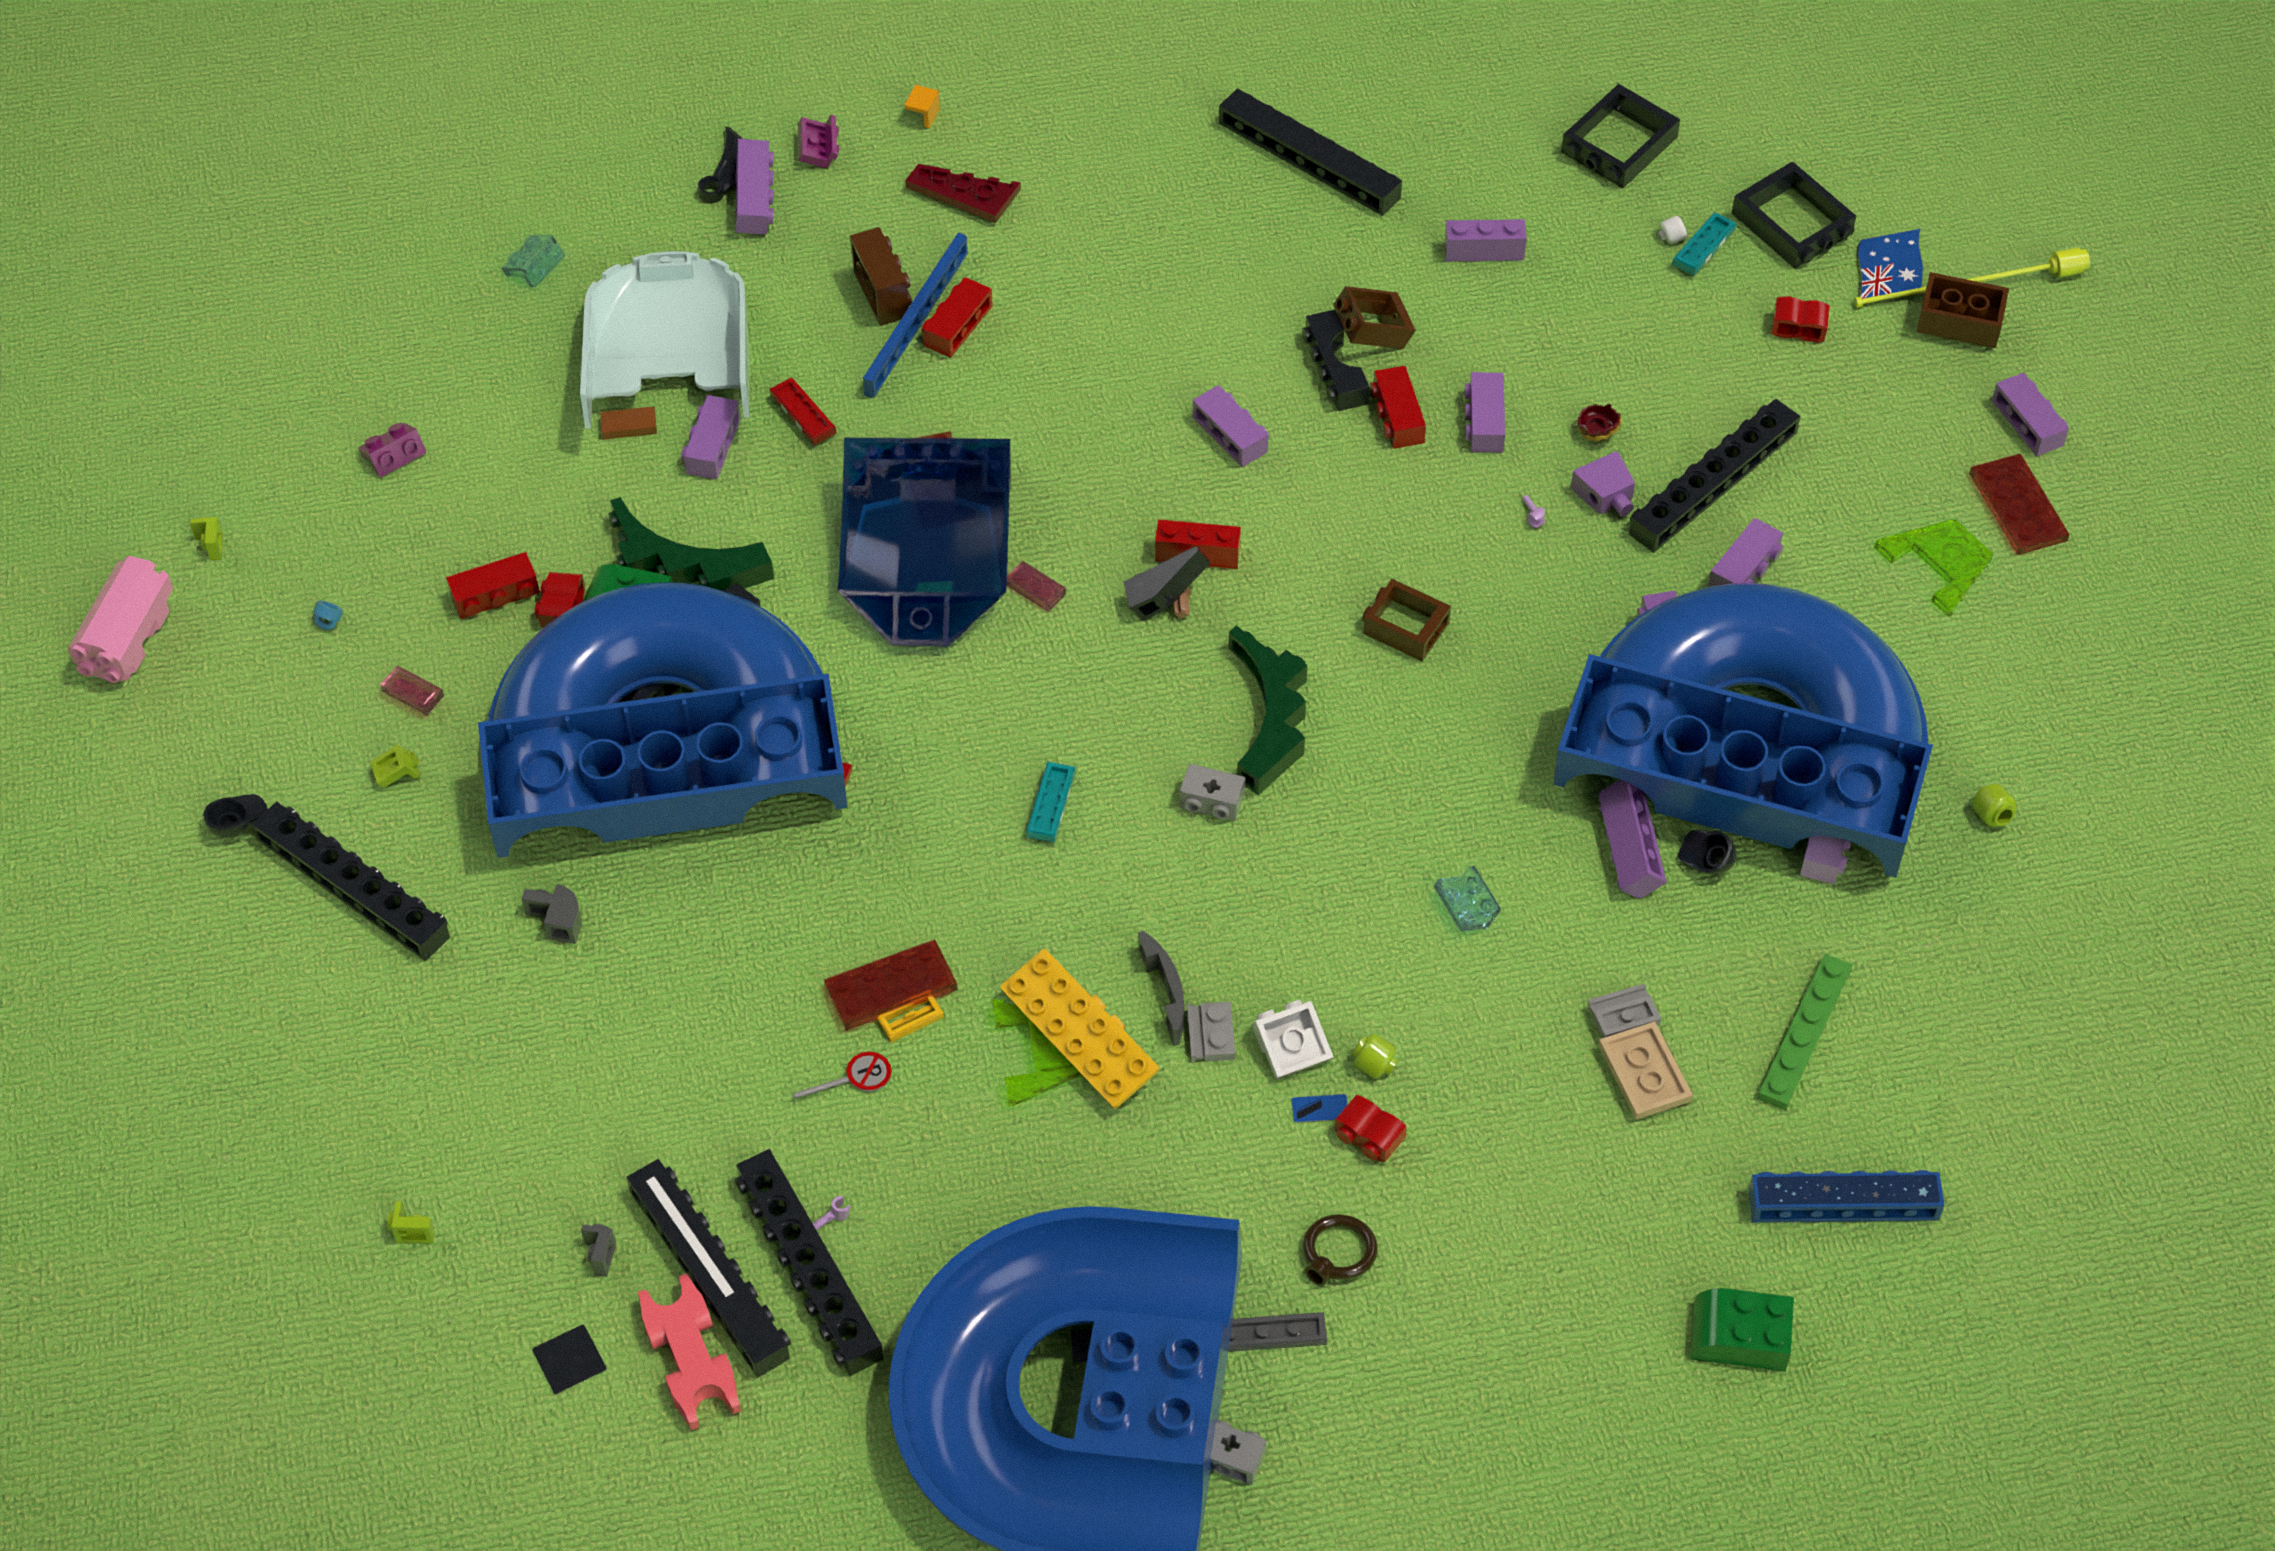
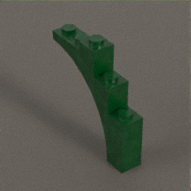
(711, 567)
(1279, 741)

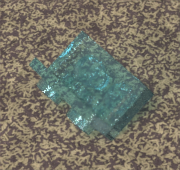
(534, 259)
(1468, 900)

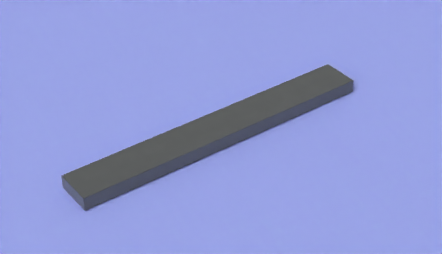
(1247, 1334)

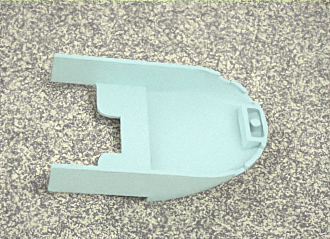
(664, 320)

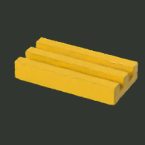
(911, 1021)

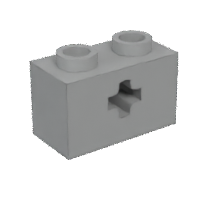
(1212, 792)
(1244, 1460)

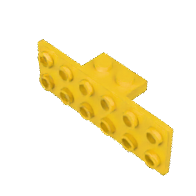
(1080, 1028)

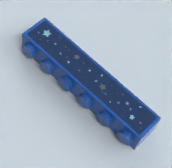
(1846, 1196)

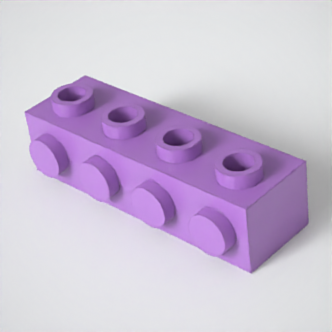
(753, 186)
(1631, 839)

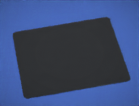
(569, 1359)

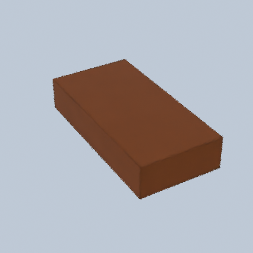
(628, 423)

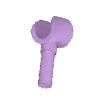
(1536, 515)
(834, 1213)

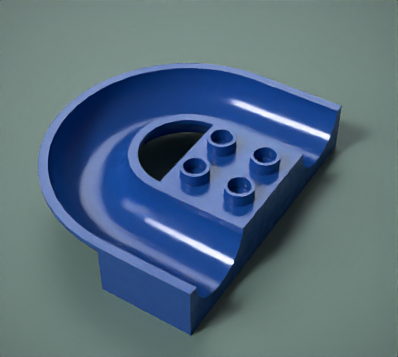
(1741, 763)
(664, 764)
(1150, 1391)

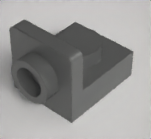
(602, 1247)

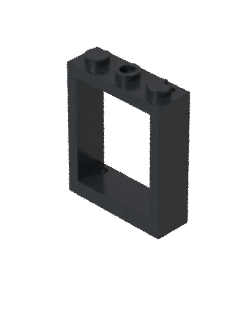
(1635, 108)
(1747, 210)

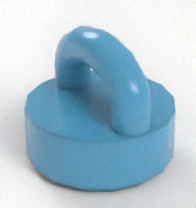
(327, 611)

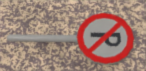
(865, 1072)

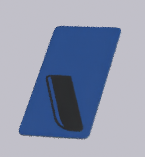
(1318, 1107)

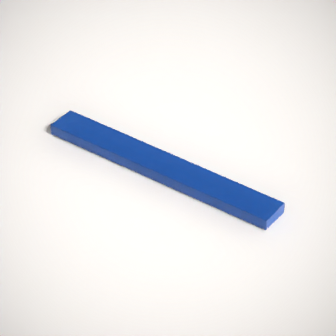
(915, 316)

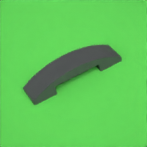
(1156, 958)

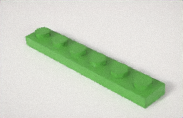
(1805, 1032)

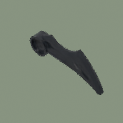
(724, 173)

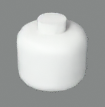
(1672, 230)

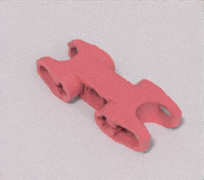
(697, 1373)

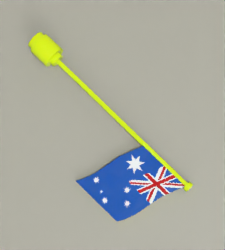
(1894, 266)

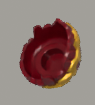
(1599, 422)

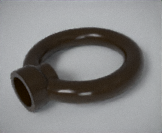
(1321, 1268)

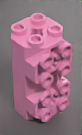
(120, 619)

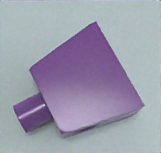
(1605, 484)

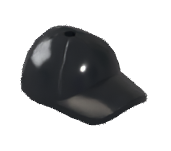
(233, 814)
(1708, 851)

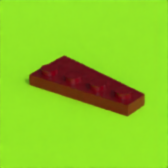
(964, 191)

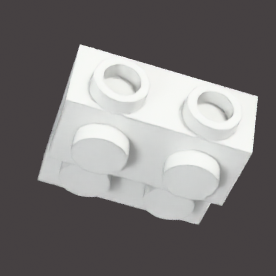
(1292, 1038)

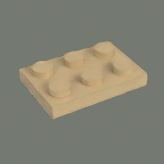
(1645, 1070)

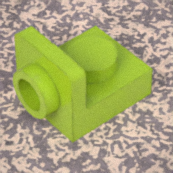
(211, 535)
(395, 764)
(410, 1229)

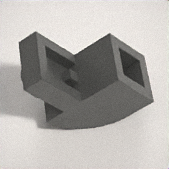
(559, 910)

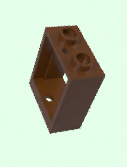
(1394, 331)
(1397, 637)

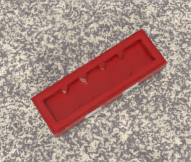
(803, 411)

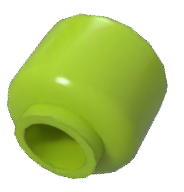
(1994, 805)
(1374, 1056)

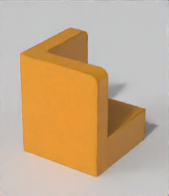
(924, 101)

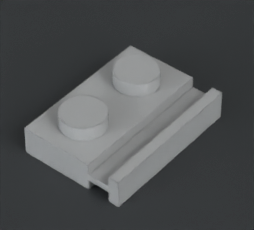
(1623, 1010)
(1211, 1031)

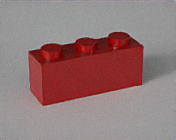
(957, 317)
(1398, 407)
(1218, 542)
(493, 585)

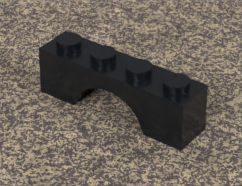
(1344, 383)

